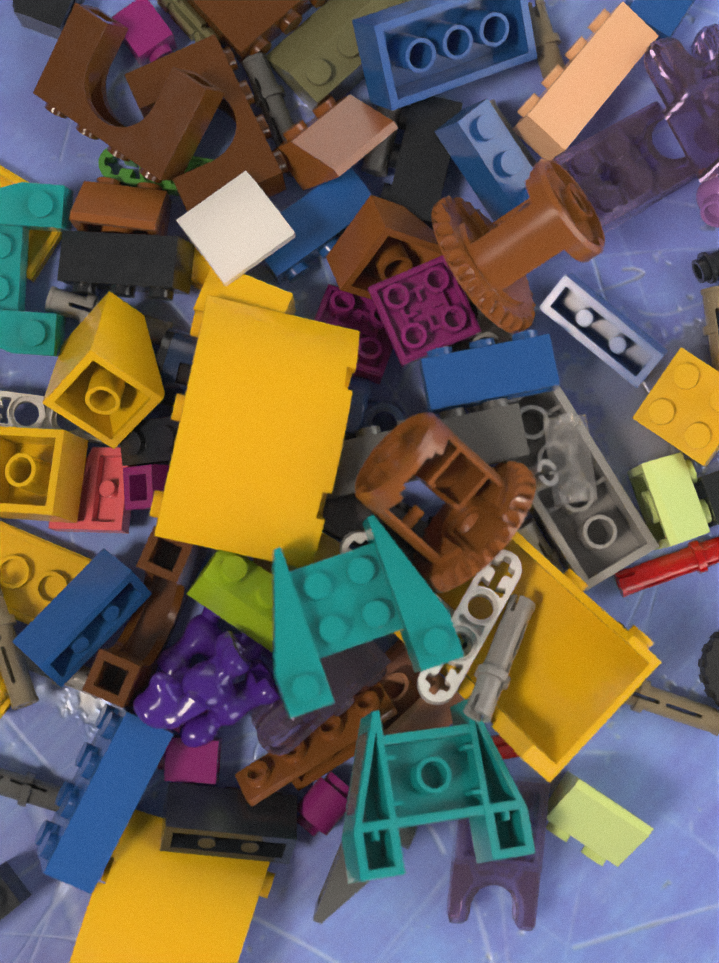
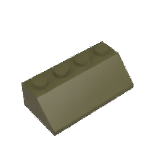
(323, 52)

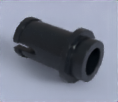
(706, 267)

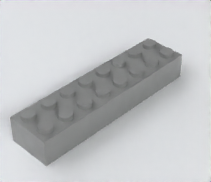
(589, 535)

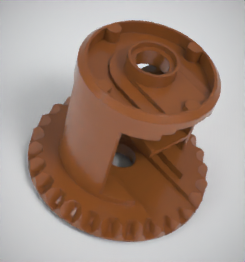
(496, 256)
(480, 505)

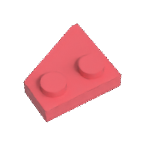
(101, 495)

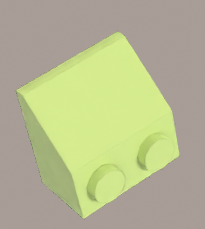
(670, 500)
(594, 821)

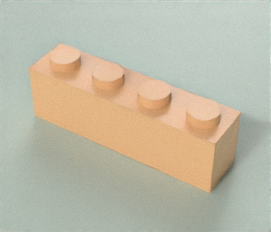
(585, 82)

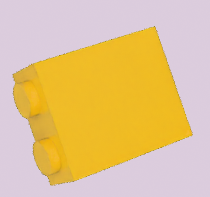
(106, 373)

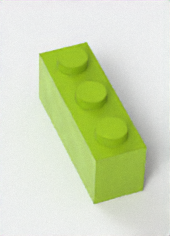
(238, 594)

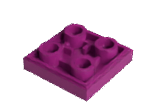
(423, 310)
(361, 315)

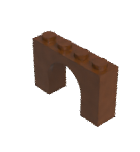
(252, 24)
(76, 89)
(249, 147)
(132, 661)

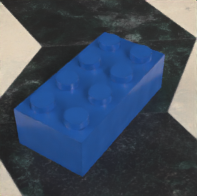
(440, 45)
(100, 797)

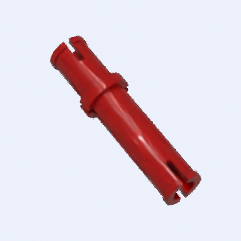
(669, 567)

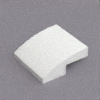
(236, 228)

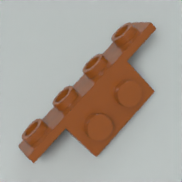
(318, 753)

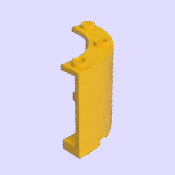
(257, 432)
(569, 666)
(169, 903)

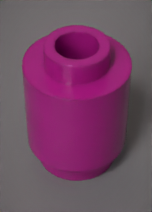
(323, 805)

